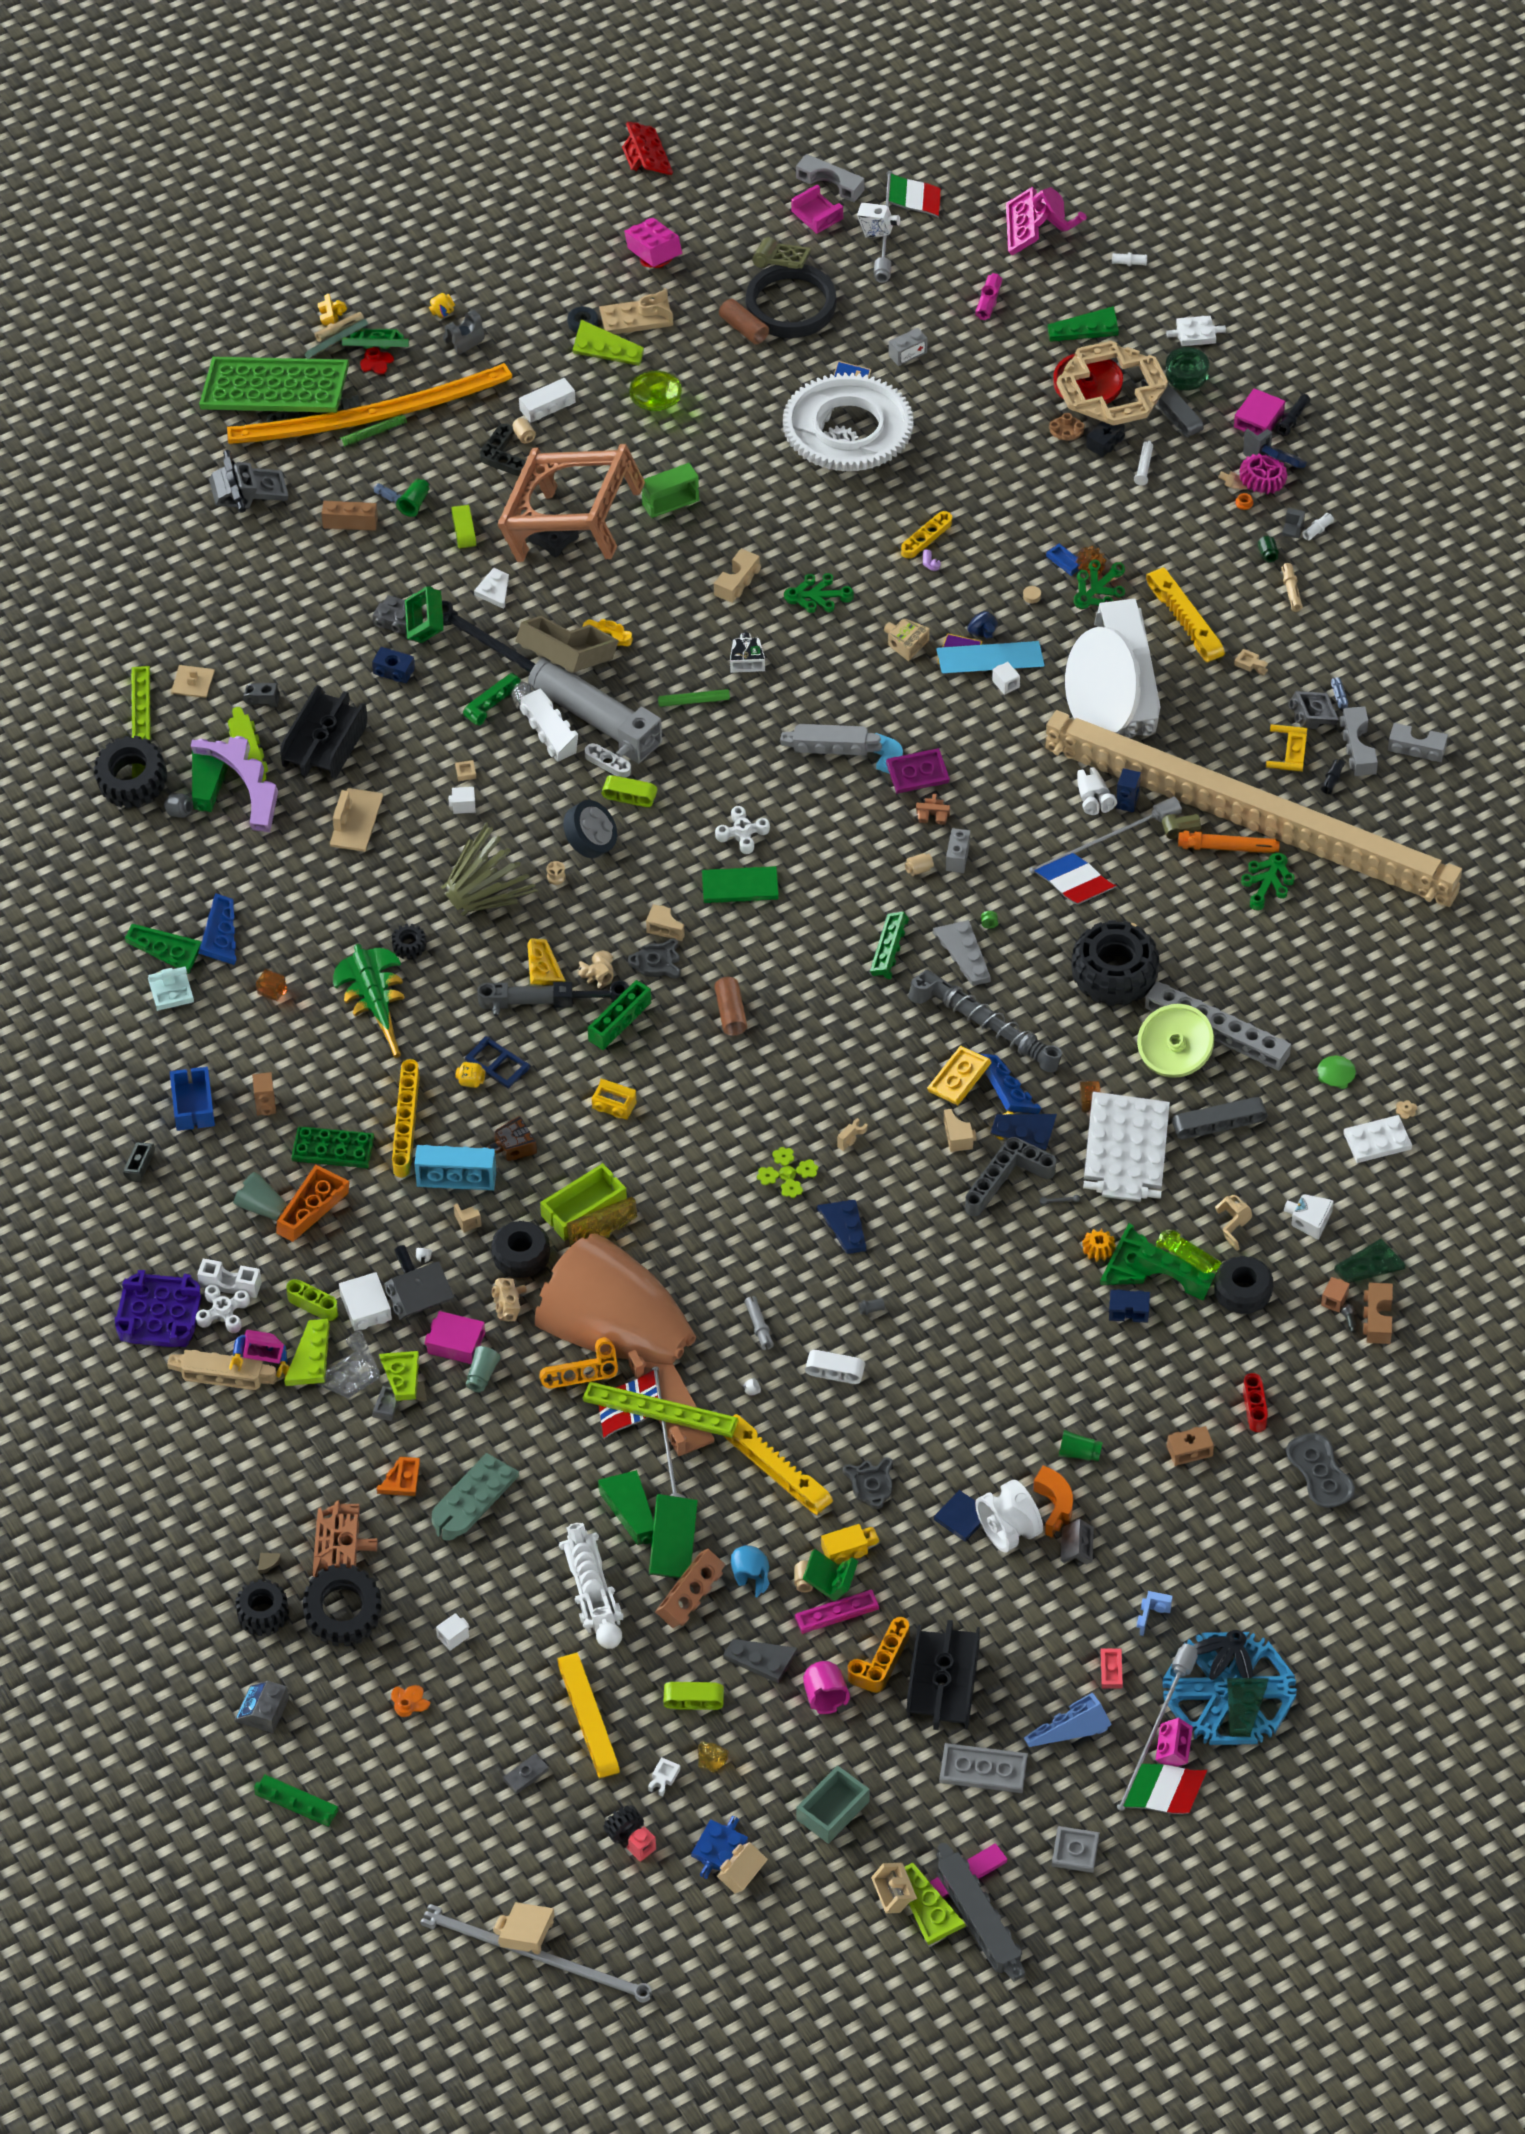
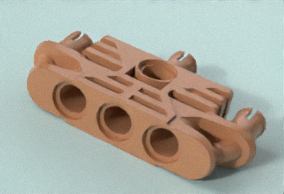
(328, 1535)

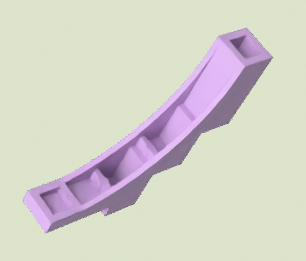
(235, 754)

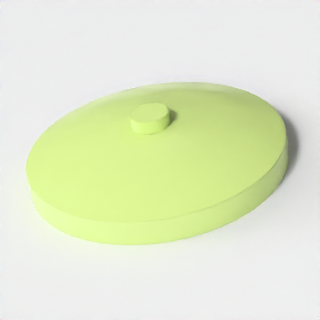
(1175, 1040)

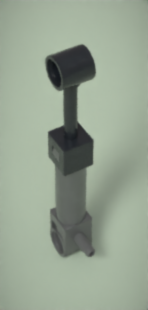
(561, 994)

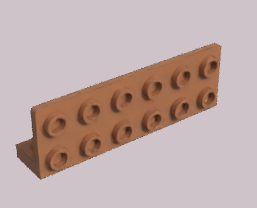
(673, 1389)

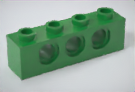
(619, 1015)

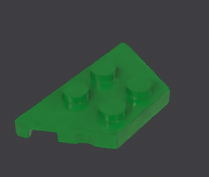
(376, 337)
(1119, 1267)

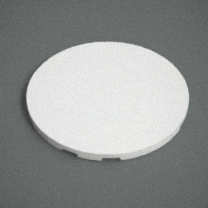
(1103, 679)

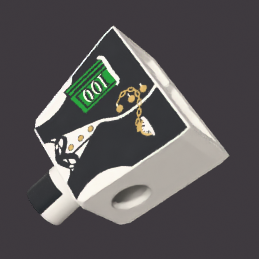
(746, 654)

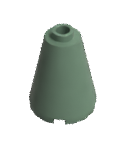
(260, 1198)

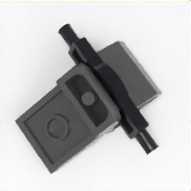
(240, 483)

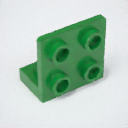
(828, 1576)

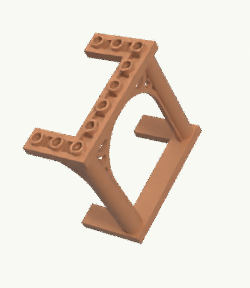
(541, 470)

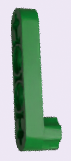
(476, 710)

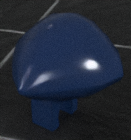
(983, 625)

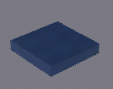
(959, 1516)

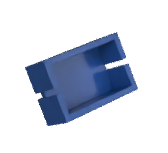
(192, 1101)

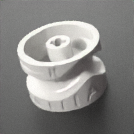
(1009, 1516)

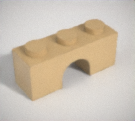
(731, 585)

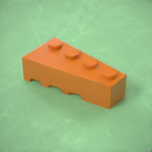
(311, 1202)

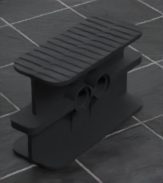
(324, 733)
(954, 1698)

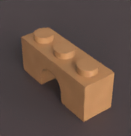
(1378, 1326)

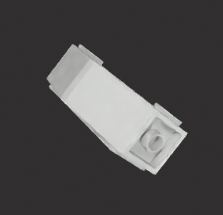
(1128, 620)

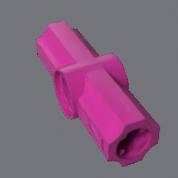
(988, 296)

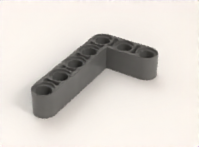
(1012, 1153)

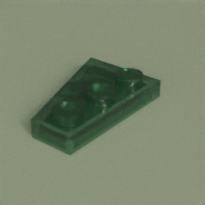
(1369, 1262)
(1244, 1704)

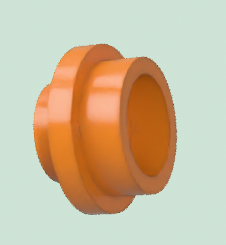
(1244, 501)

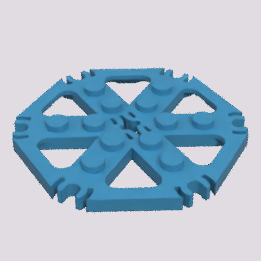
(1216, 1692)

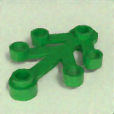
(1096, 586)
(797, 594)
(1276, 862)

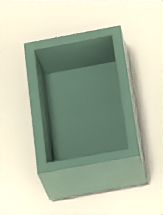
(832, 1804)

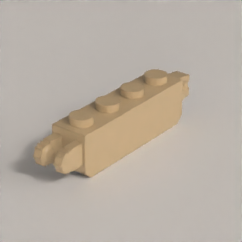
(214, 1370)

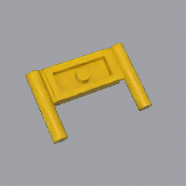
(1295, 748)

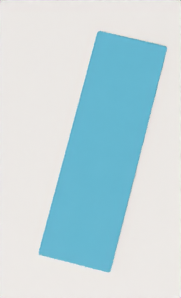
(989, 656)

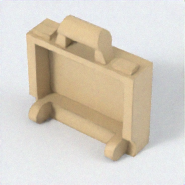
(524, 1927)

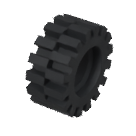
(408, 932)
(623, 1824)

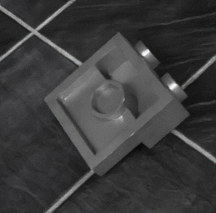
(391, 615)
(1312, 709)

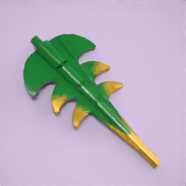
(370, 983)

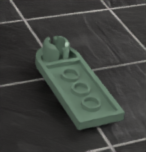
(472, 1496)

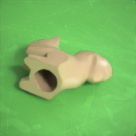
(600, 969)

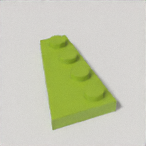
(605, 345)
(311, 1355)
(930, 1909)

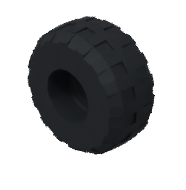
(520, 1235)
(1244, 1270)

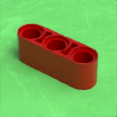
(1255, 1410)

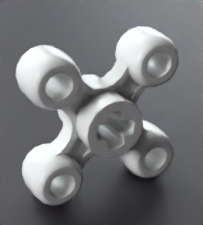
(222, 1309)

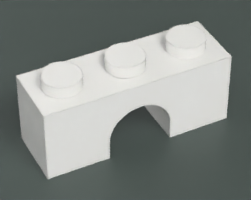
(213, 1273)

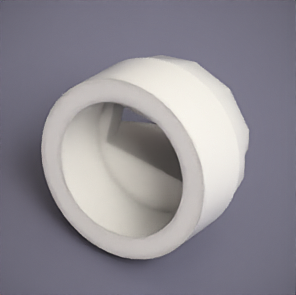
(425, 1253)
(752, 1387)

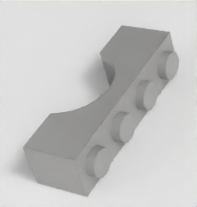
(813, 169)
(1362, 758)

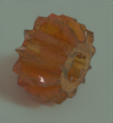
(1090, 554)

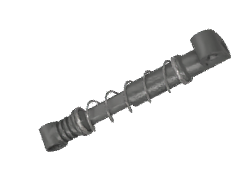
(929, 985)

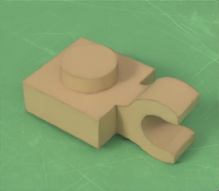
(1249, 660)
(848, 1135)

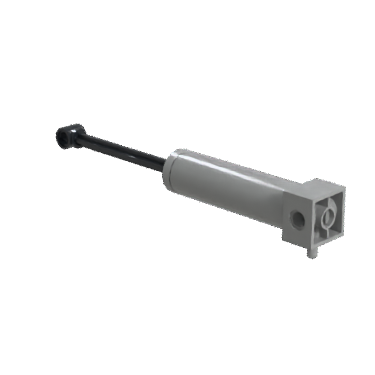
(635, 731)

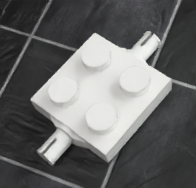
(1196, 331)

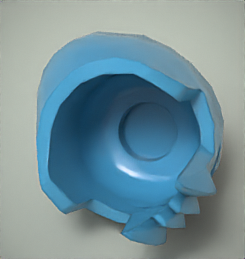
(750, 1562)

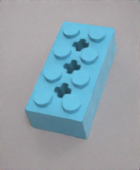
(455, 1167)

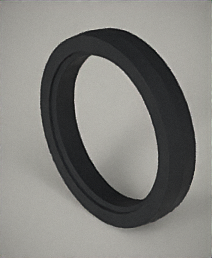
(792, 329)

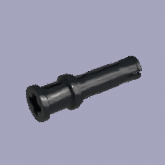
(1290, 419)

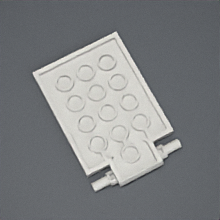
(1126, 1146)

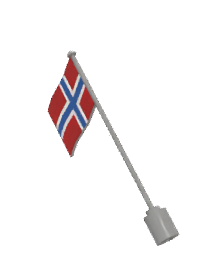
(615, 1420)

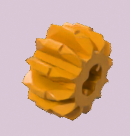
(1099, 1245)

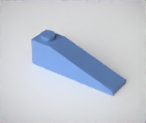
(1083, 1719)

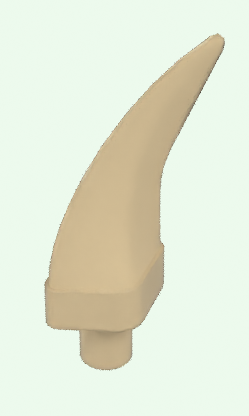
(1232, 480)

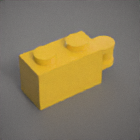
(848, 1543)

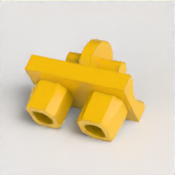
(331, 309)

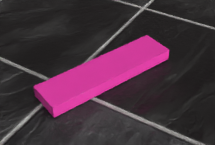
(836, 1611)
(979, 1864)

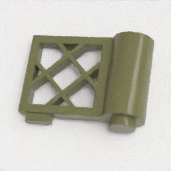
(769, 252)

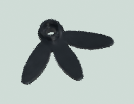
(1229, 1647)

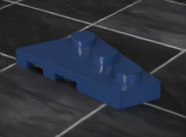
(1028, 1127)
(845, 1223)

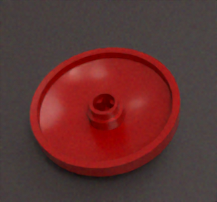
(1104, 379)

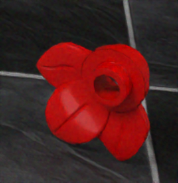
(376, 361)

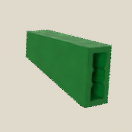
(206, 780)
(629, 1504)

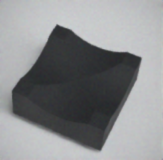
(554, 541)

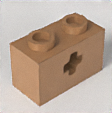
(264, 1094)
(1190, 1445)

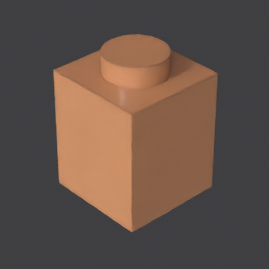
(1335, 1294)

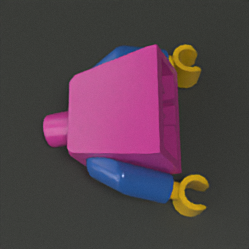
(260, 1347)

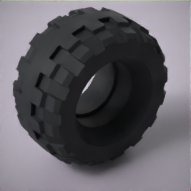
(1110, 982)

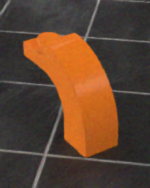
(1056, 1488)

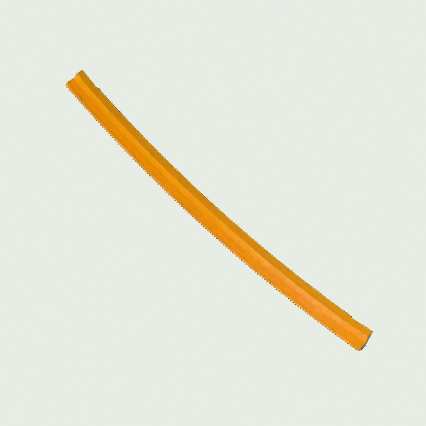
(372, 412)

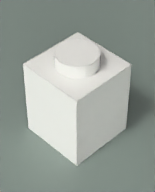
(1006, 678)
(462, 800)
(453, 1631)

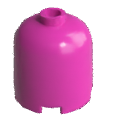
(825, 1687)

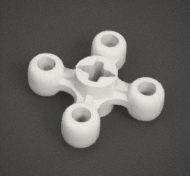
(742, 830)

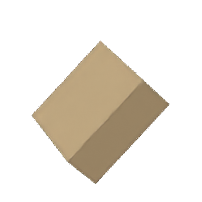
(465, 770)

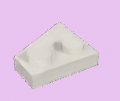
(493, 588)

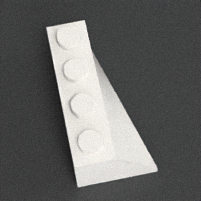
(548, 723)

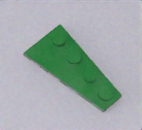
(1089, 325)
(168, 947)

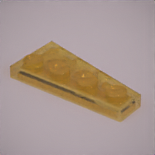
(603, 1220)

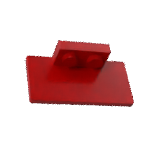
(645, 149)

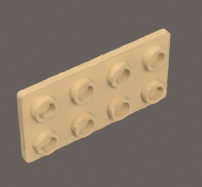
(355, 819)

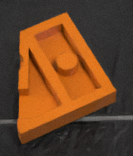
(401, 1478)

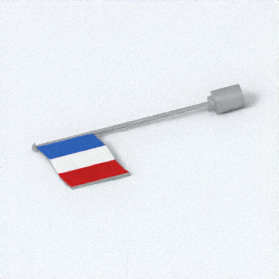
(1076, 877)

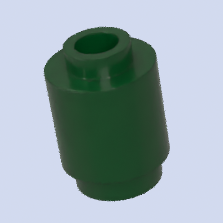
(1268, 549)

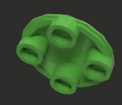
(1336, 1071)

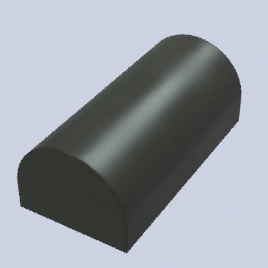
(139, 1161)

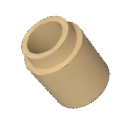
(523, 430)
(919, 864)
(799, 1570)

